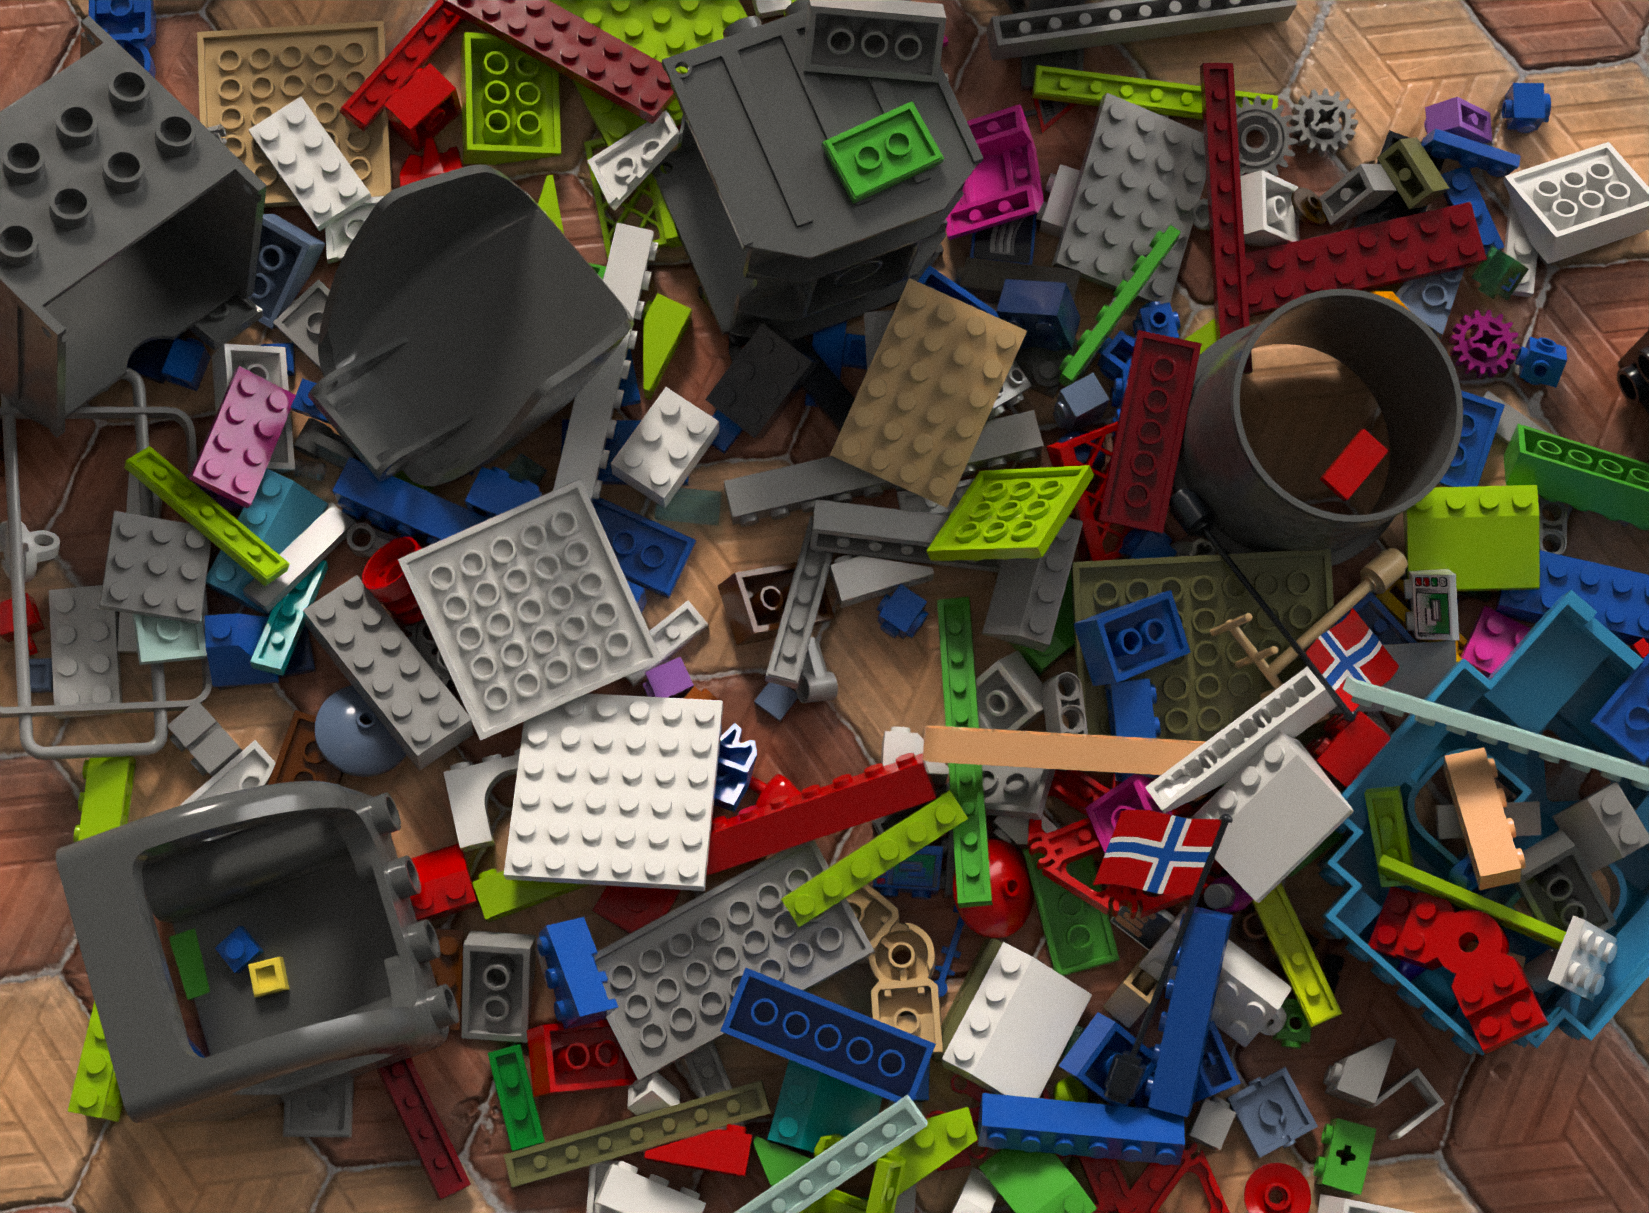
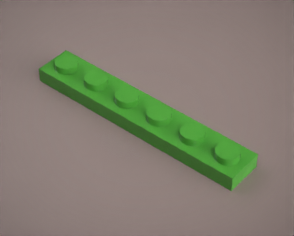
(1125, 295)

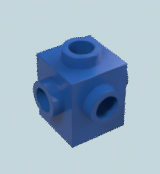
(1157, 319)
(1112, 351)
(1541, 361)

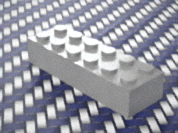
(388, 672)

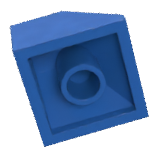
(229, 649)

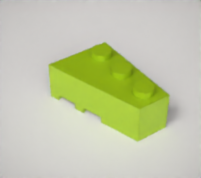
(935, 1145)

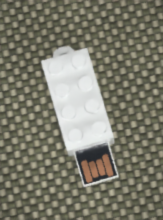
(1246, 989)

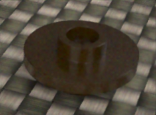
(1308, 207)

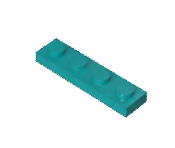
(287, 624)

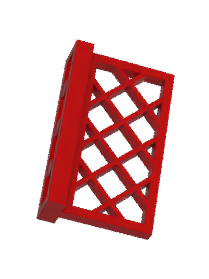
(1090, 539)

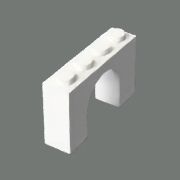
(469, 795)

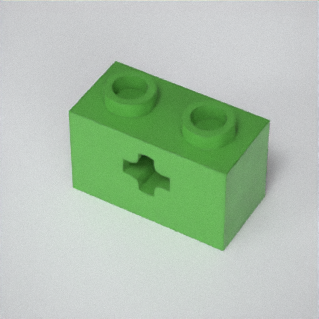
(1358, 1143)

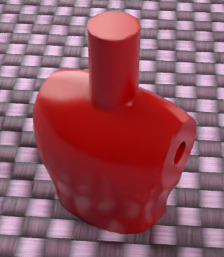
(774, 788)

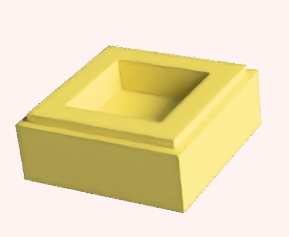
(268, 977)

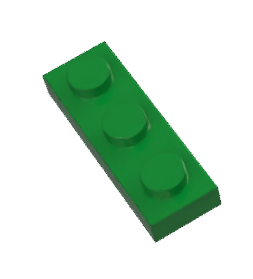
(516, 1097)

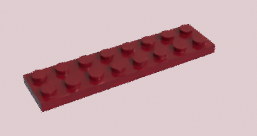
(575, 51)
(1365, 257)

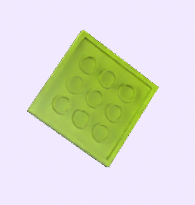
(1010, 513)

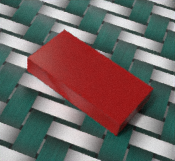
(1353, 465)

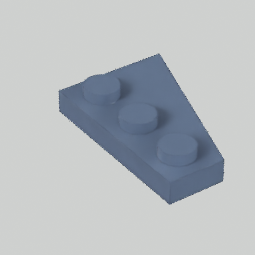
(1431, 298)

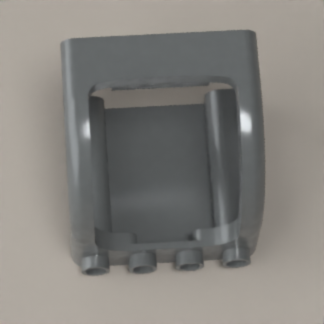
(312, 884)

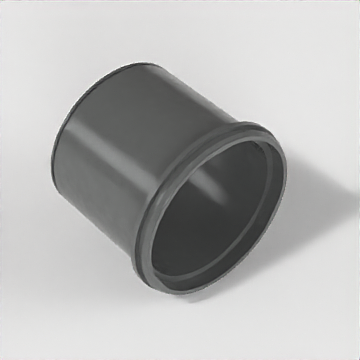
(1394, 359)

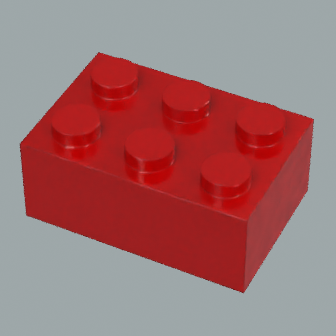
(1347, 747)

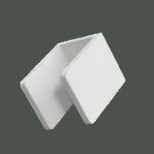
(1426, 1091)

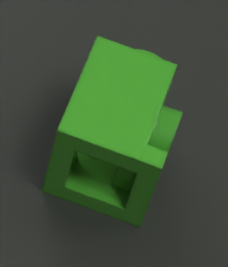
(1288, 1036)

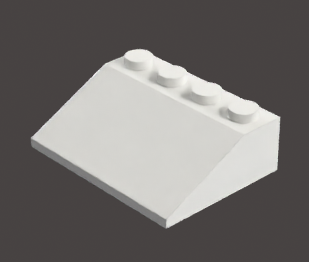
(1579, 202)
(1279, 814)
(1016, 1026)

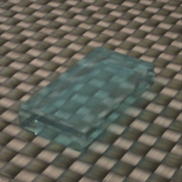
(692, 507)

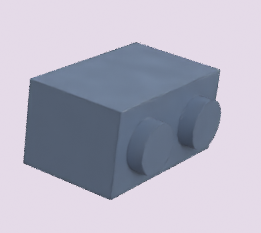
(1080, 404)

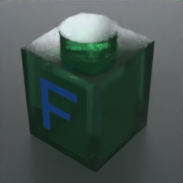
(1499, 274)

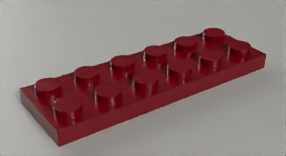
(1149, 432)

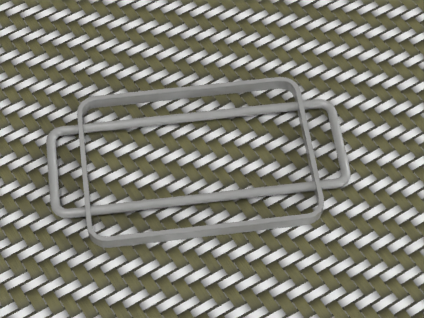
(25, 710)

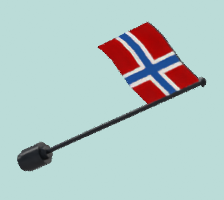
(1339, 653)
(1160, 857)

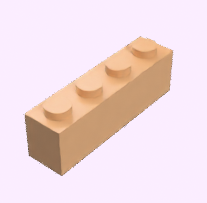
(1483, 819)

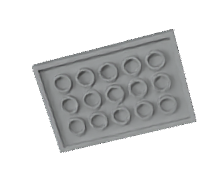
(1131, 184)

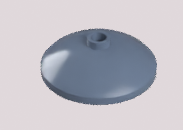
(350, 744)

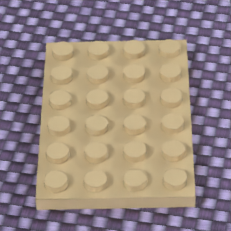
(928, 392)

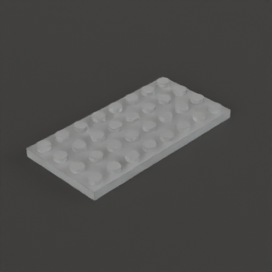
(686, 966)

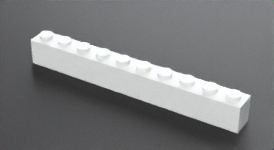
(594, 405)

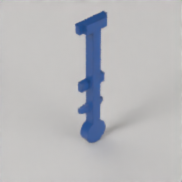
(951, 952)

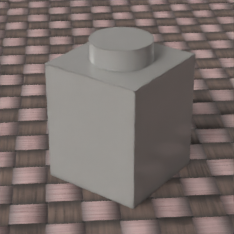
(1211, 1123)

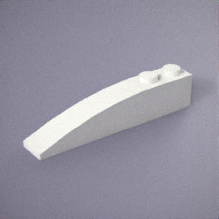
(1287, 710)

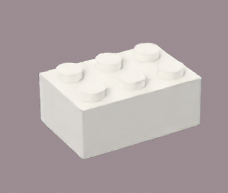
(665, 447)

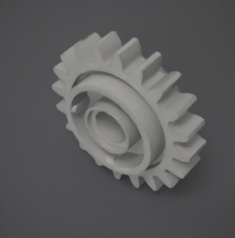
(1274, 134)

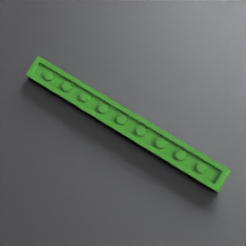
(965, 780)

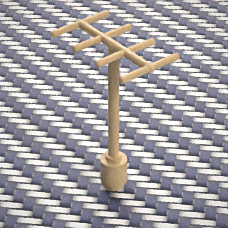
(1375, 577)

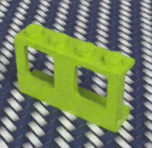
(95, 1083)
(883, 1190)

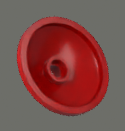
(1010, 894)

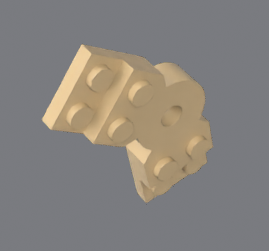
(904, 992)

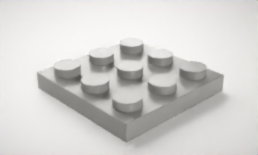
(155, 568)

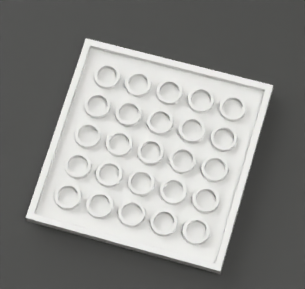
(530, 609)
(616, 793)

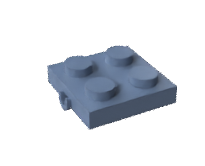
(1271, 1112)

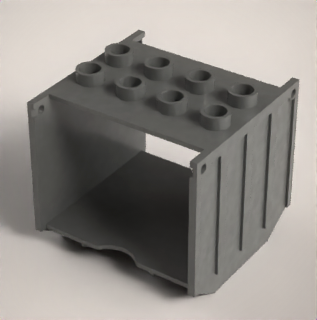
(763, 201)
(111, 228)

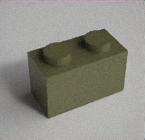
(1413, 173)

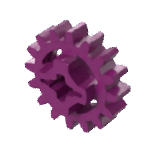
(1490, 332)

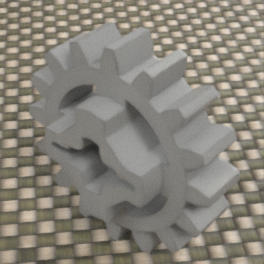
(1320, 109)

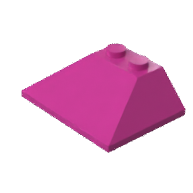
(1007, 179)

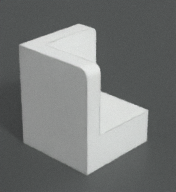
(651, 1095)

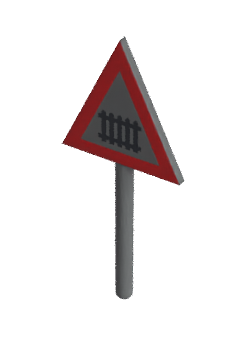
(1048, 111)

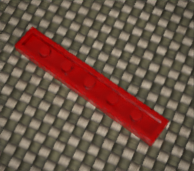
(400, 64)

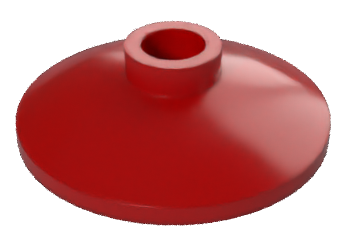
(1280, 1177)

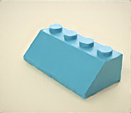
(277, 517)

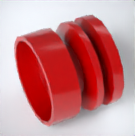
(388, 582)

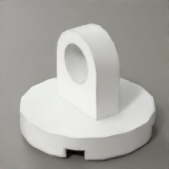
(32, 550)

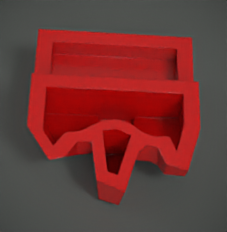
(431, 164)

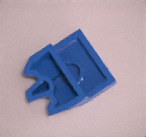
(734, 768)

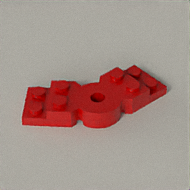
(1486, 981)

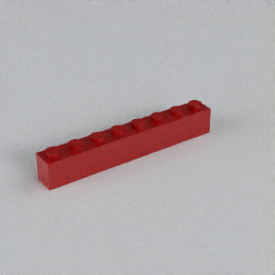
(819, 811)

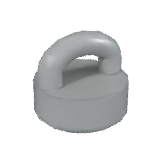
(1201, 212)

